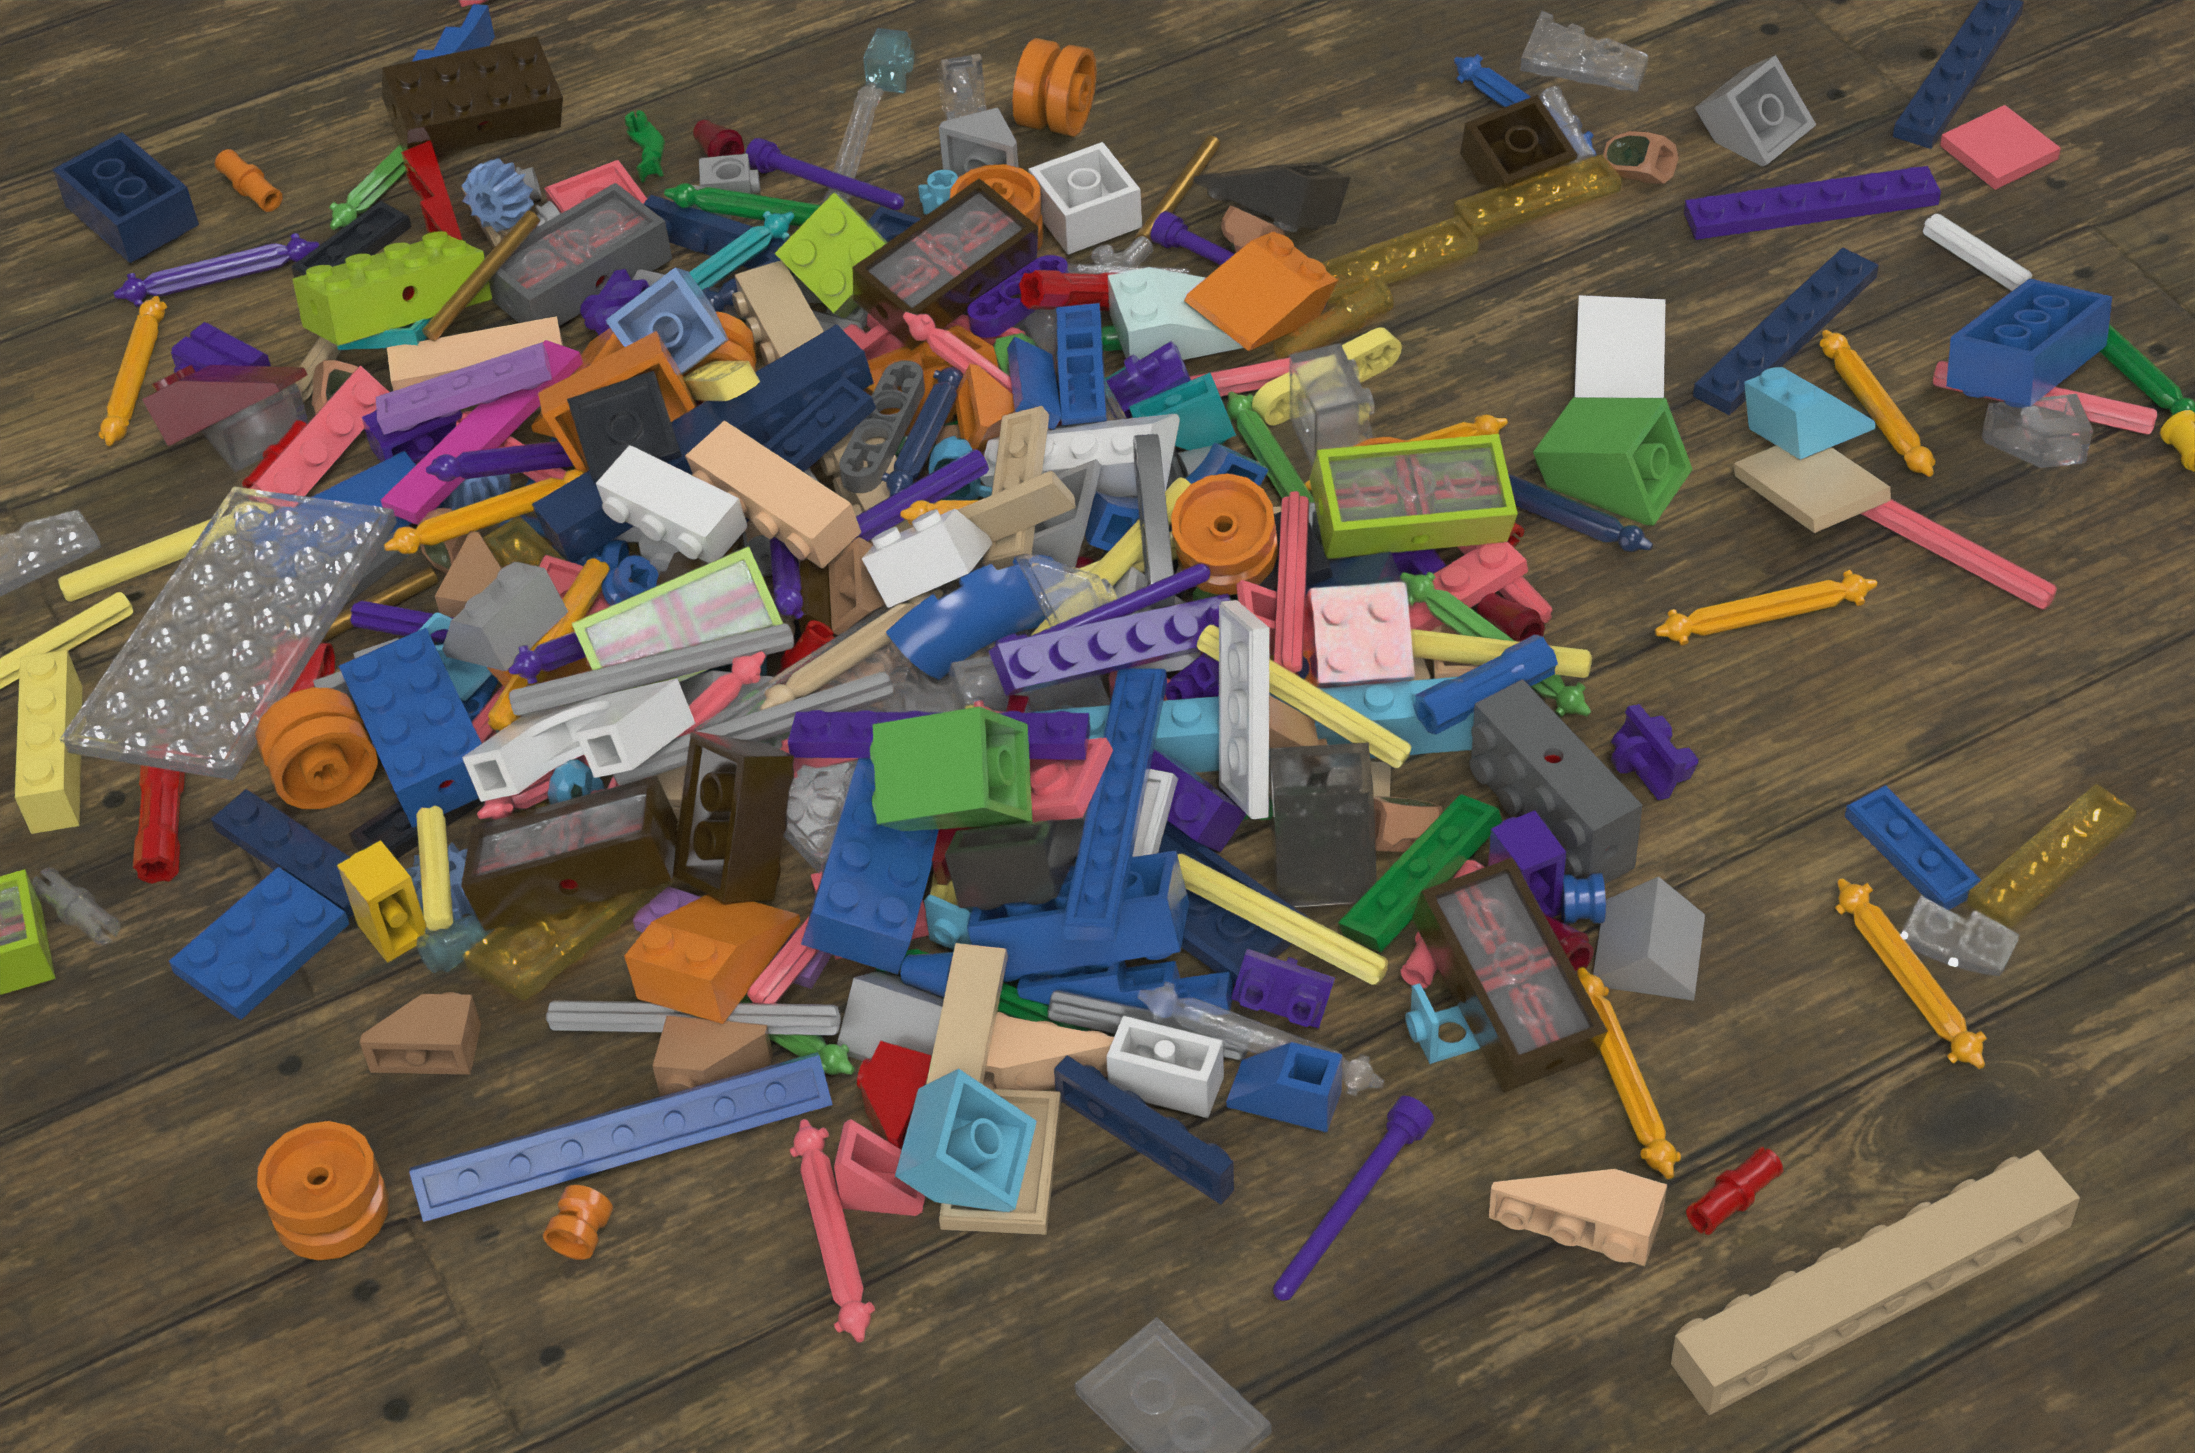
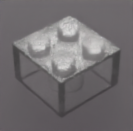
(1328, 400)

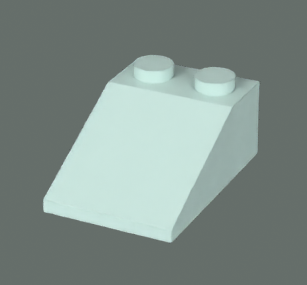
(1151, 312)

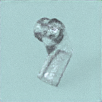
(1131, 256)

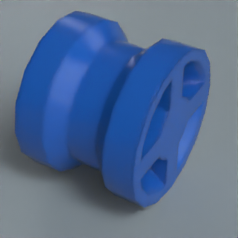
(617, 585)
(1583, 899)

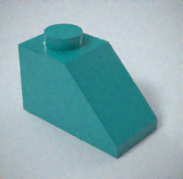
(1199, 409)

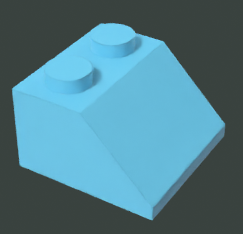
(1800, 414)
(966, 1145)

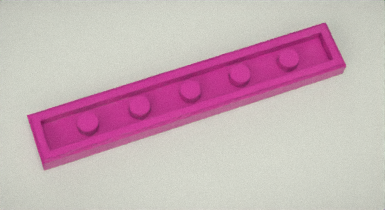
(481, 430)

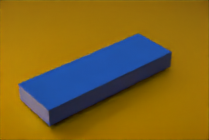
(1033, 379)
(1912, 848)

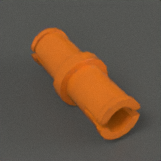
(248, 180)

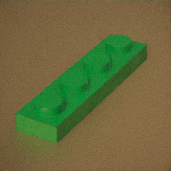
(1426, 863)

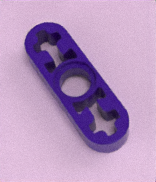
(996, 312)

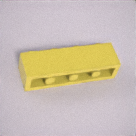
(45, 771)

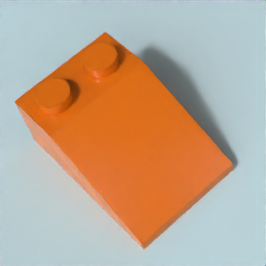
(1263, 291)
(707, 955)

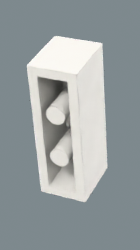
(671, 505)

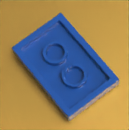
(259, 943)

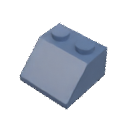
(679, 315)

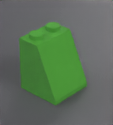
(1616, 455)
(951, 771)

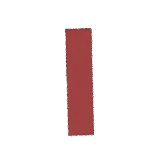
(428, 183)

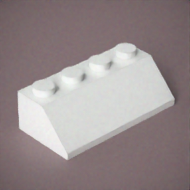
(1108, 443)

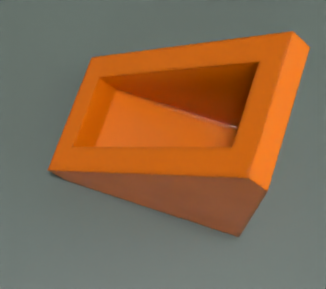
(980, 407)

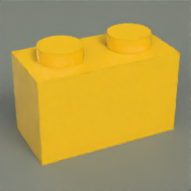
(383, 900)

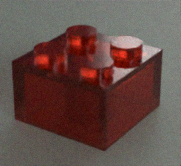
(1359, 634)

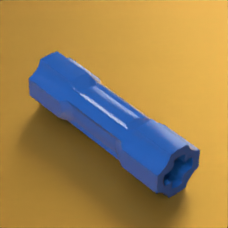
(1455, 698)

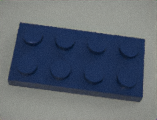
(1210, 930)

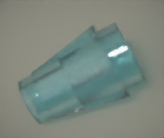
(445, 947)

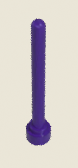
(767, 158)
(1171, 231)
(1131, 602)
(1406, 1122)

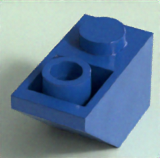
(1290, 1085)

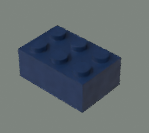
(126, 197)

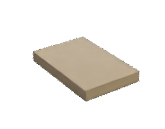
(1813, 489)
(1036, 1187)

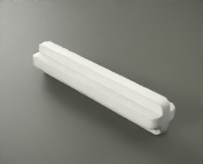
(1975, 252)

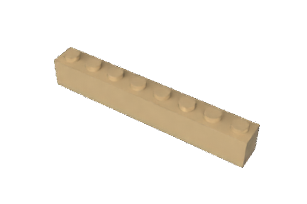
(1872, 1281)

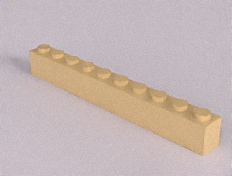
(781, 323)

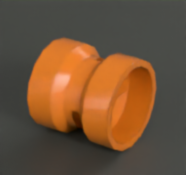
(576, 1226)

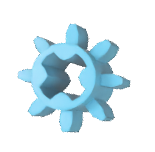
(937, 189)

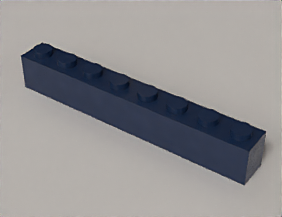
(574, 513)

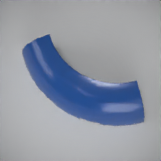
(1114, 516)
(968, 619)

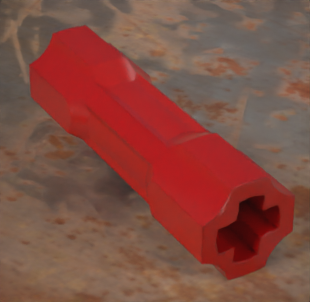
(1055, 289)
(157, 839)

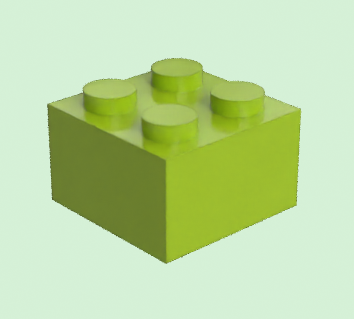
(827, 249)

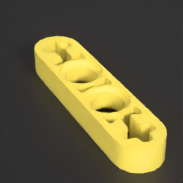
(1371, 351)
(721, 380)

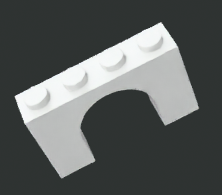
(609, 729)

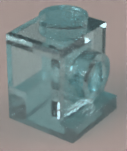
(889, 60)

